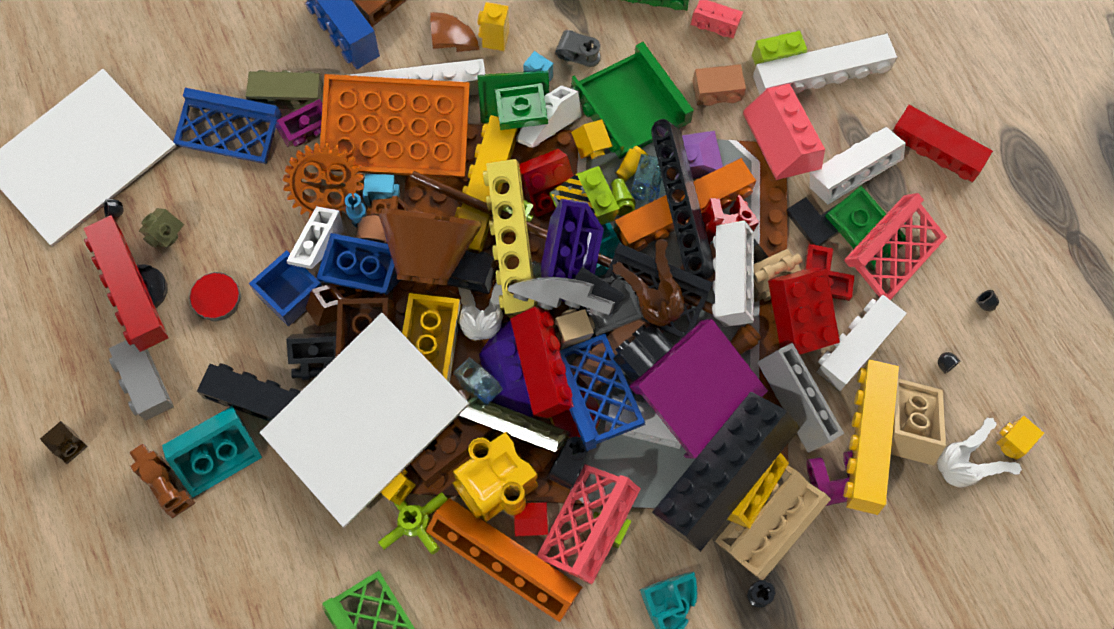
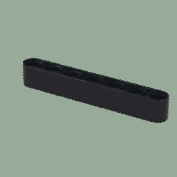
(689, 206)

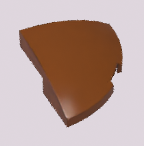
(451, 32)

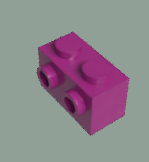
(301, 124)

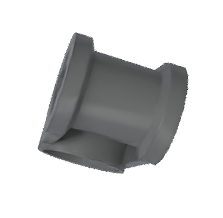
(577, 48)

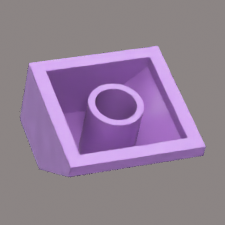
(702, 153)

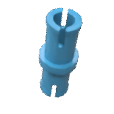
(355, 208)

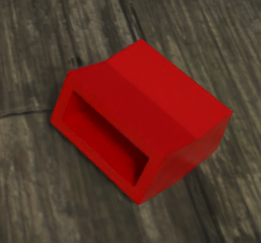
(532, 520)

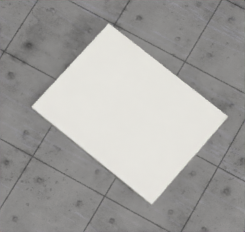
(79, 156)
(364, 419)

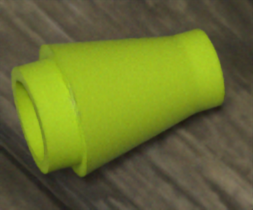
(623, 197)

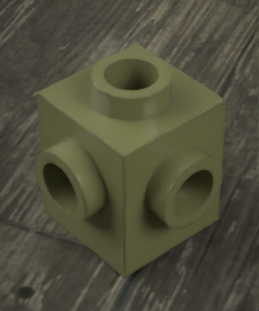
(160, 228)

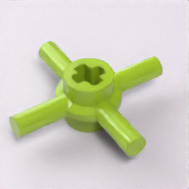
(419, 528)

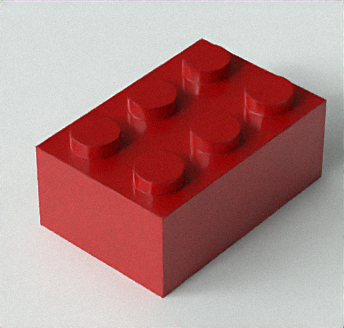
(804, 310)

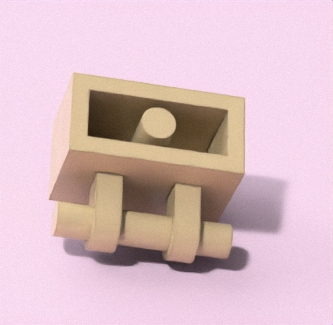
(772, 267)

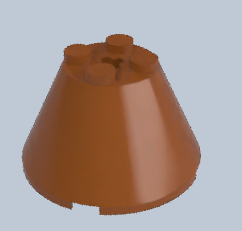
(426, 245)

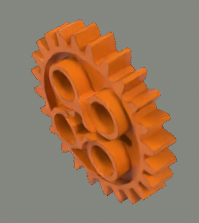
(324, 161)

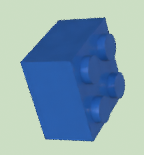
(285, 288)

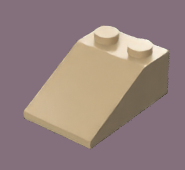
(918, 423)

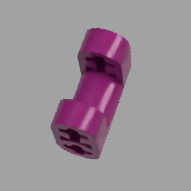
(819, 478)

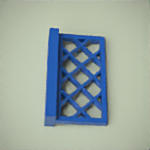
(232, 106)
(580, 413)

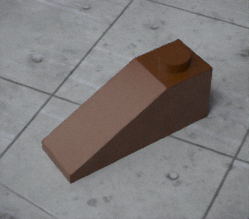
(324, 301)

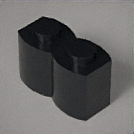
(642, 351)

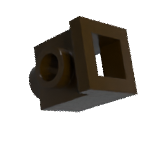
(63, 442)

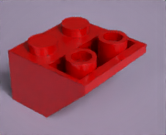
(542, 176)

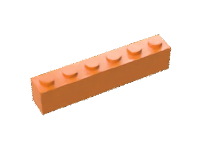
(655, 220)
(504, 559)

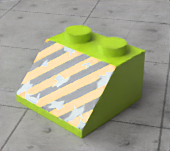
(591, 188)

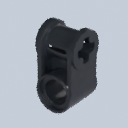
(567, 466)

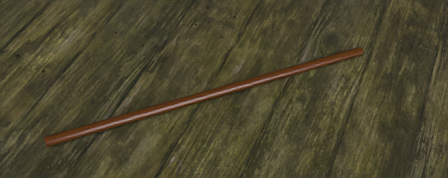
(532, 228)

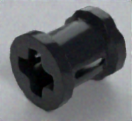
(762, 601)

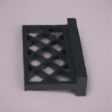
(646, 265)

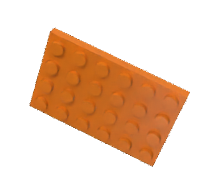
(397, 124)

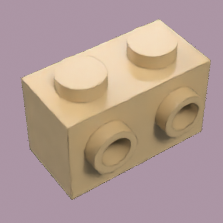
(573, 328)

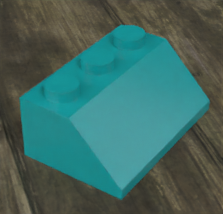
(211, 451)

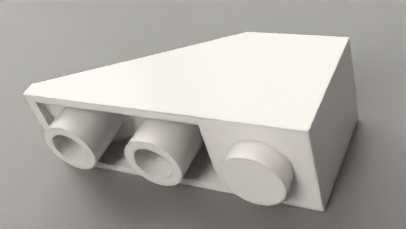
(562, 110)

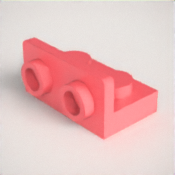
(716, 18)

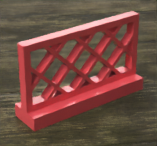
(887, 230)
(603, 528)

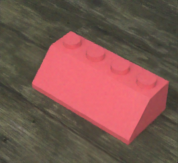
(784, 133)

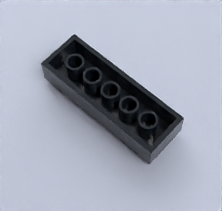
(726, 470)

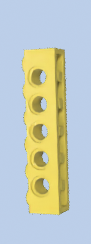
(496, 174)

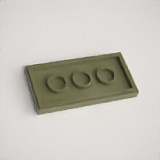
(516, 424)

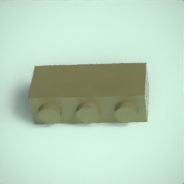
(284, 88)

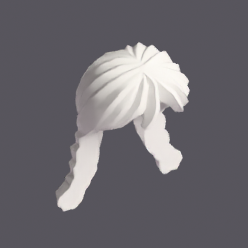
(478, 323)
(955, 462)

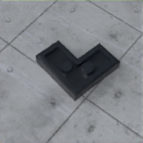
(812, 225)

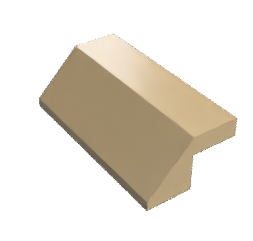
(778, 525)

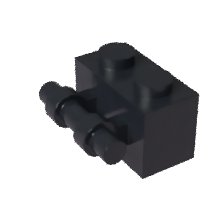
(309, 349)

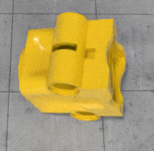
(491, 480)

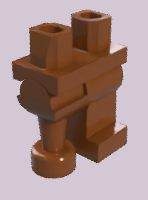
(155, 473)

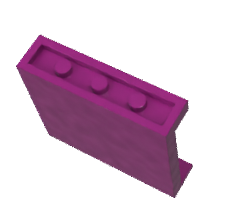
(698, 386)

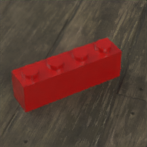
(942, 143)
(541, 362)

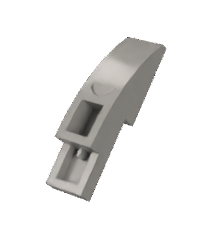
(551, 291)

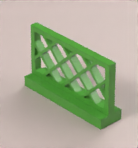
(340, 618)

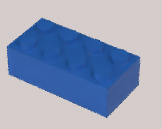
(346, 29)

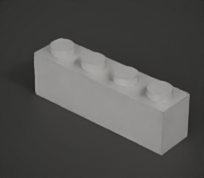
(800, 397)

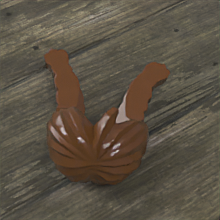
(658, 305)

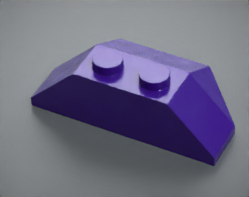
(571, 241)
(502, 362)

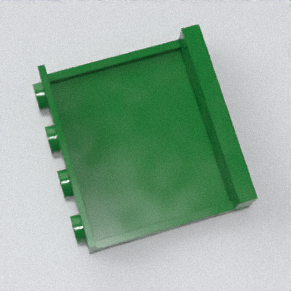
(631, 99)

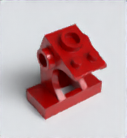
(714, 215)

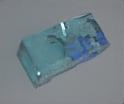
(647, 179)
(478, 382)

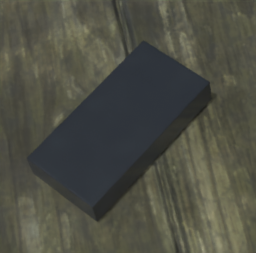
(601, 288)

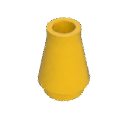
(630, 163)

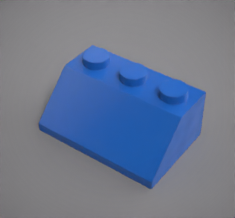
(358, 264)

